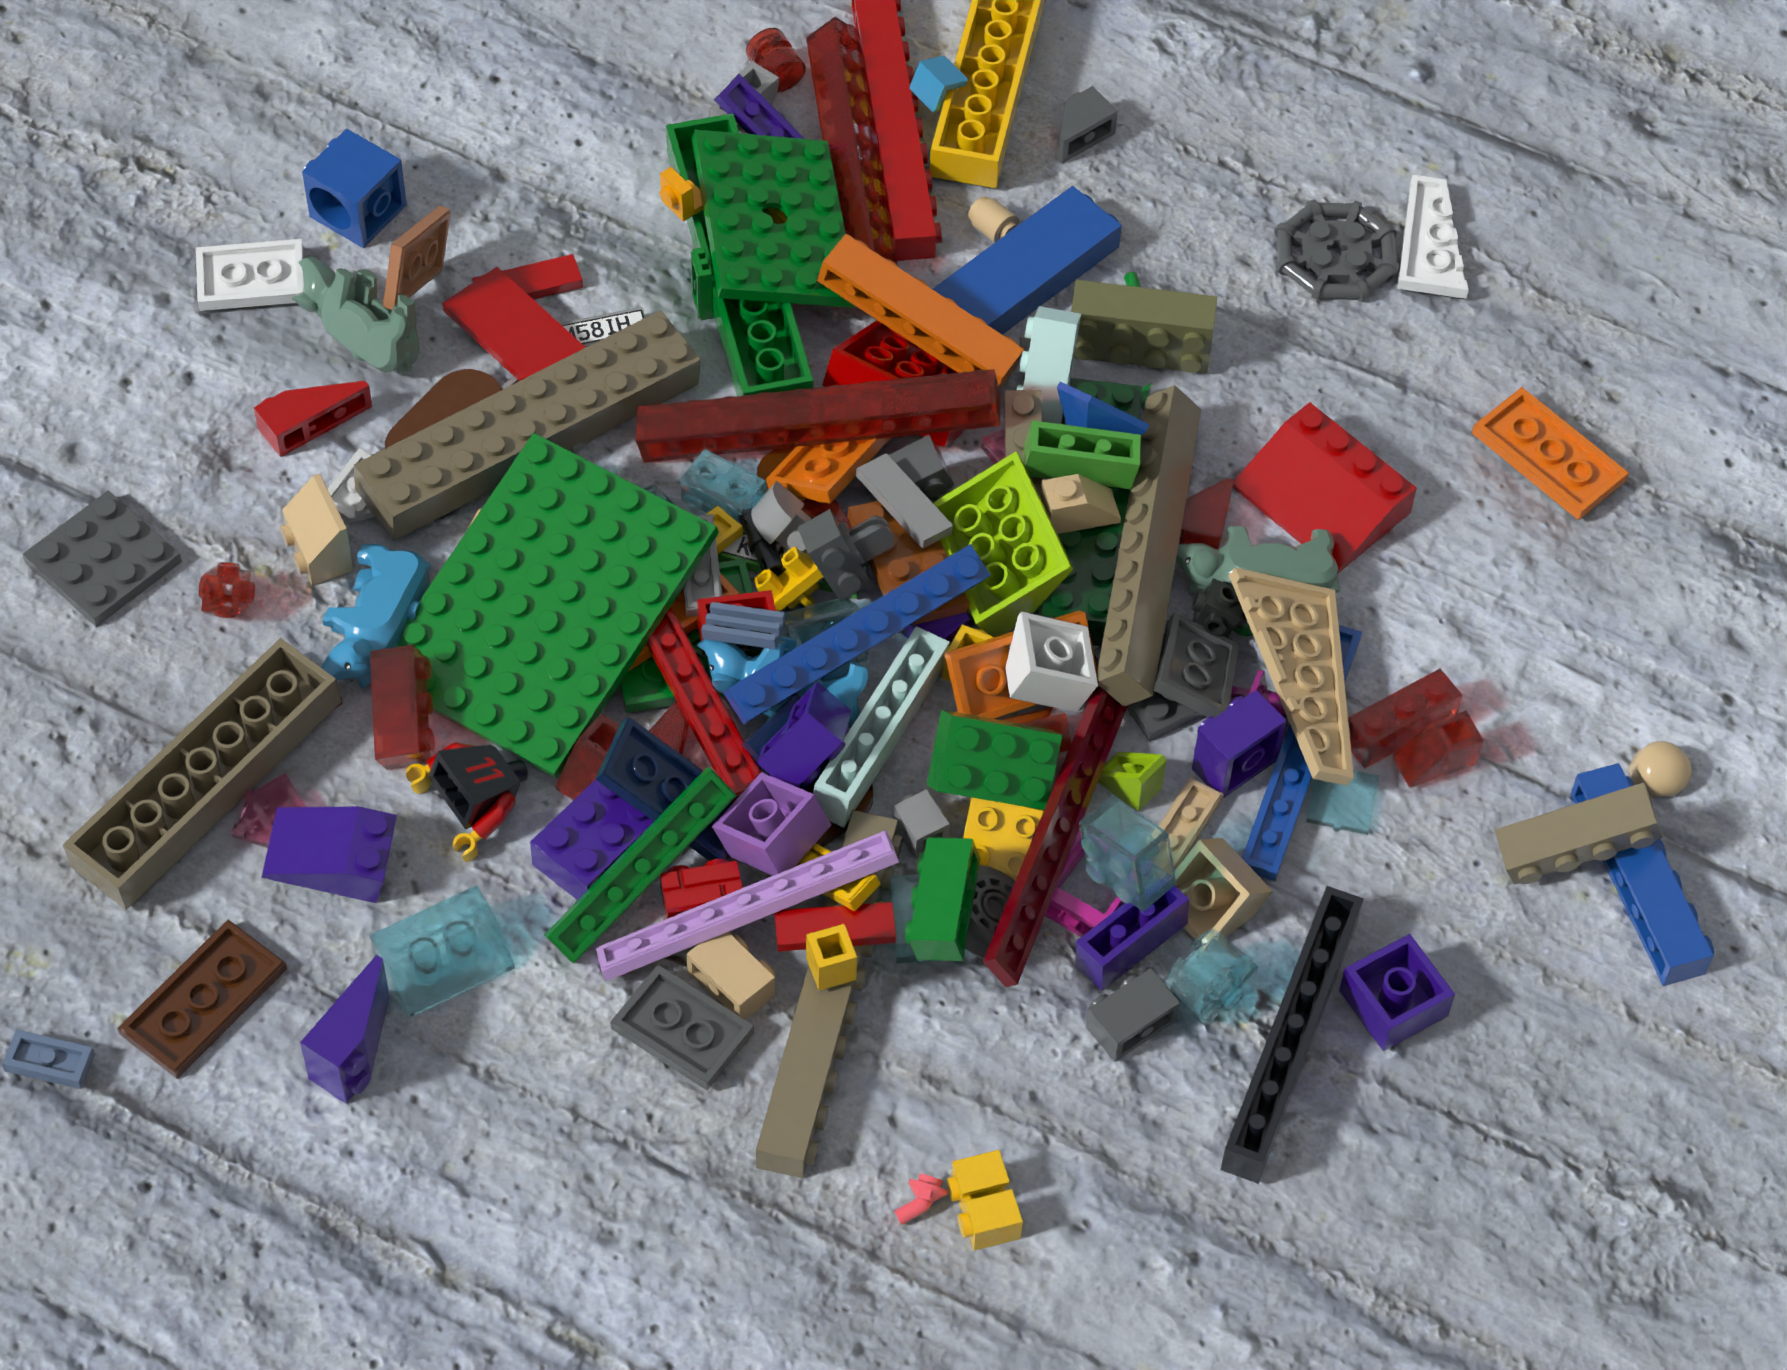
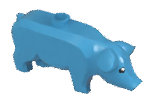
(385, 602)
(732, 665)

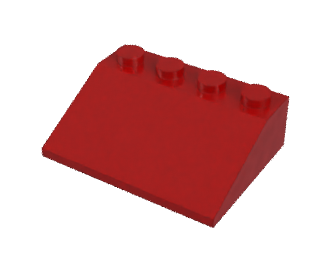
(880, 356)
(1326, 480)

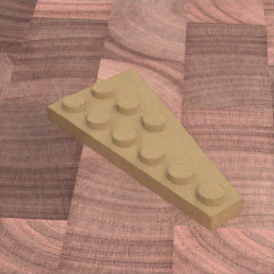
(1302, 651)

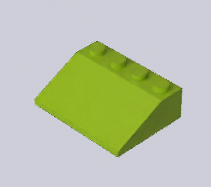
(1013, 539)

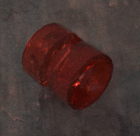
(775, 54)

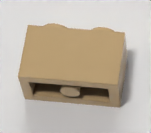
(732, 974)

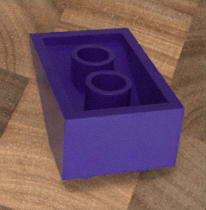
(331, 849)
(346, 1039)

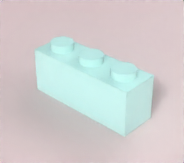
(1050, 357)

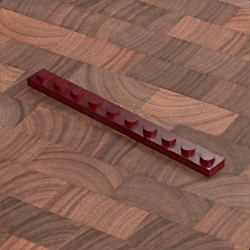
(1054, 838)

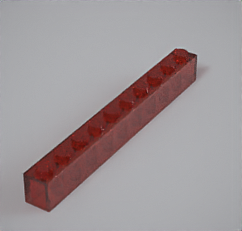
(850, 133)
(819, 415)

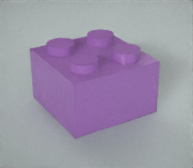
(771, 825)

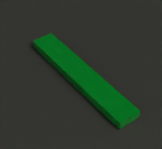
(640, 865)

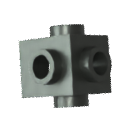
(1218, 609)

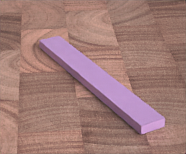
(746, 905)

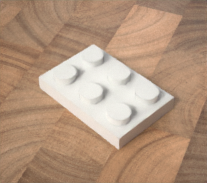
(249, 274)

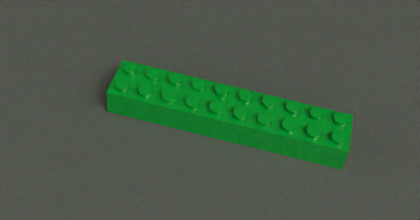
(756, 336)

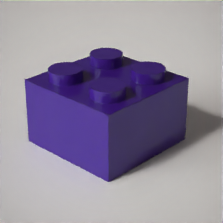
(1238, 743)
(1396, 992)

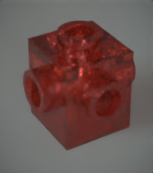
(218, 598)

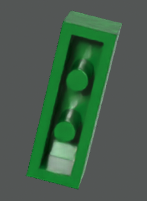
(943, 899)

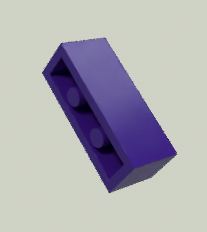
(1129, 937)

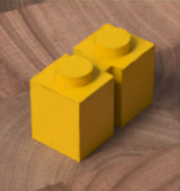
(988, 1208)

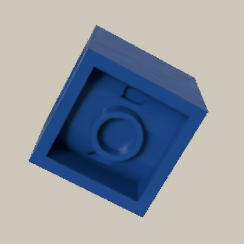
(354, 188)

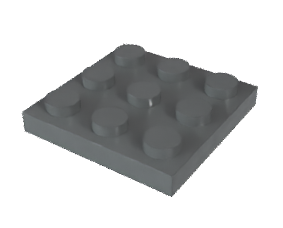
(102, 558)

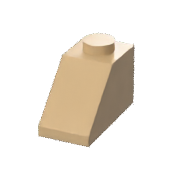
(1078, 503)

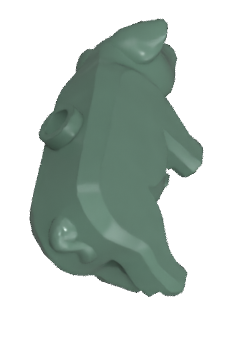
(358, 318)
(1305, 563)

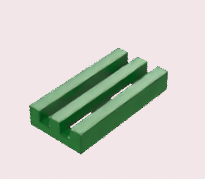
(701, 284)

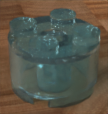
(1210, 976)

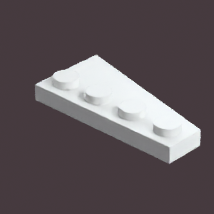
(1430, 241)

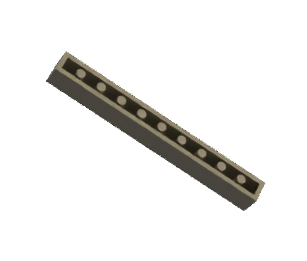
(1149, 548)
(817, 1041)

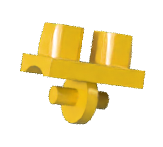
(793, 584)

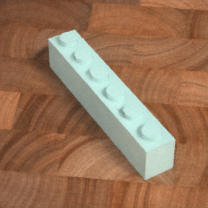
(880, 725)

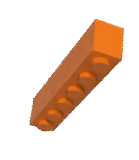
(917, 311)

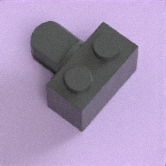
(843, 551)

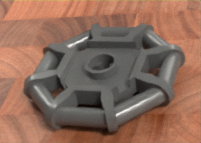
(1348, 236)

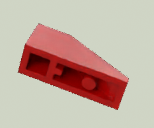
(307, 413)

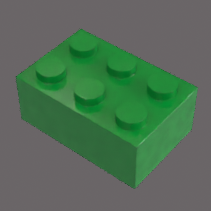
(994, 760)

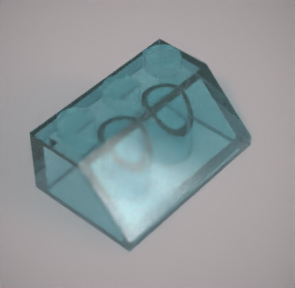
(442, 951)

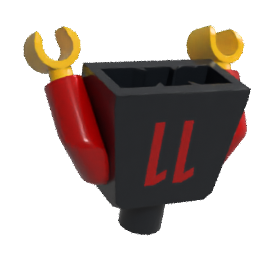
(474, 785)

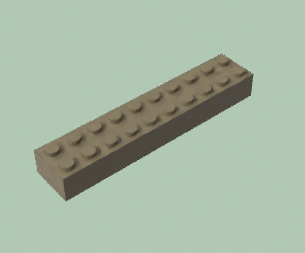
(562, 403)

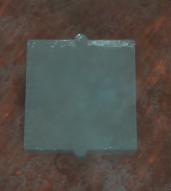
(1342, 805)

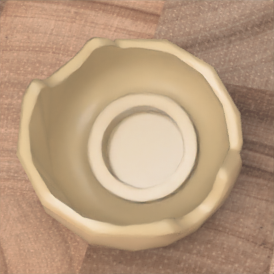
(1661, 768)

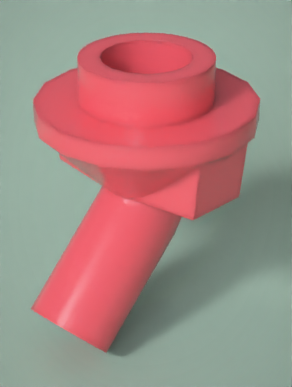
(926, 1190)

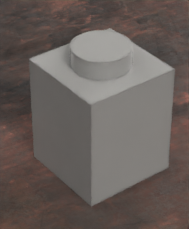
(918, 819)

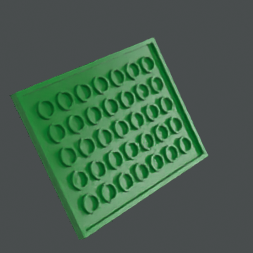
(551, 601)

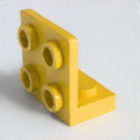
(1001, 833)

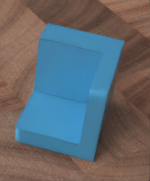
(933, 80)

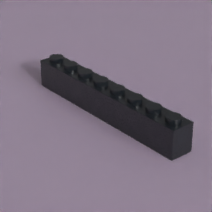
(1291, 1035)

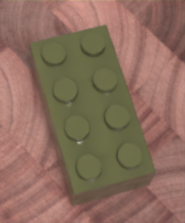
(1144, 326)

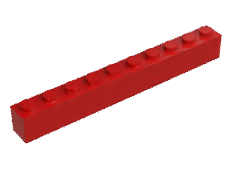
(898, 128)

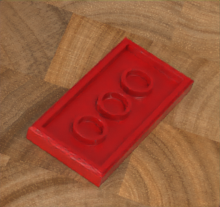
(510, 325)

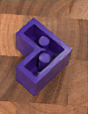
(808, 738)

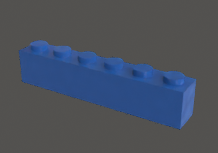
(1651, 893)

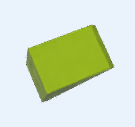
(1134, 777)

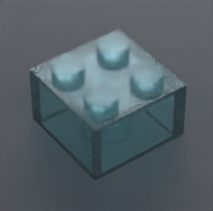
(1127, 853)

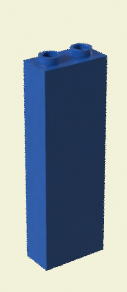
(1034, 261)

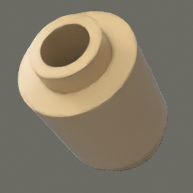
(992, 218)

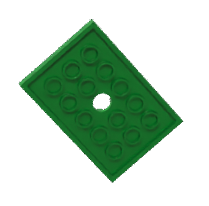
(749, 251)

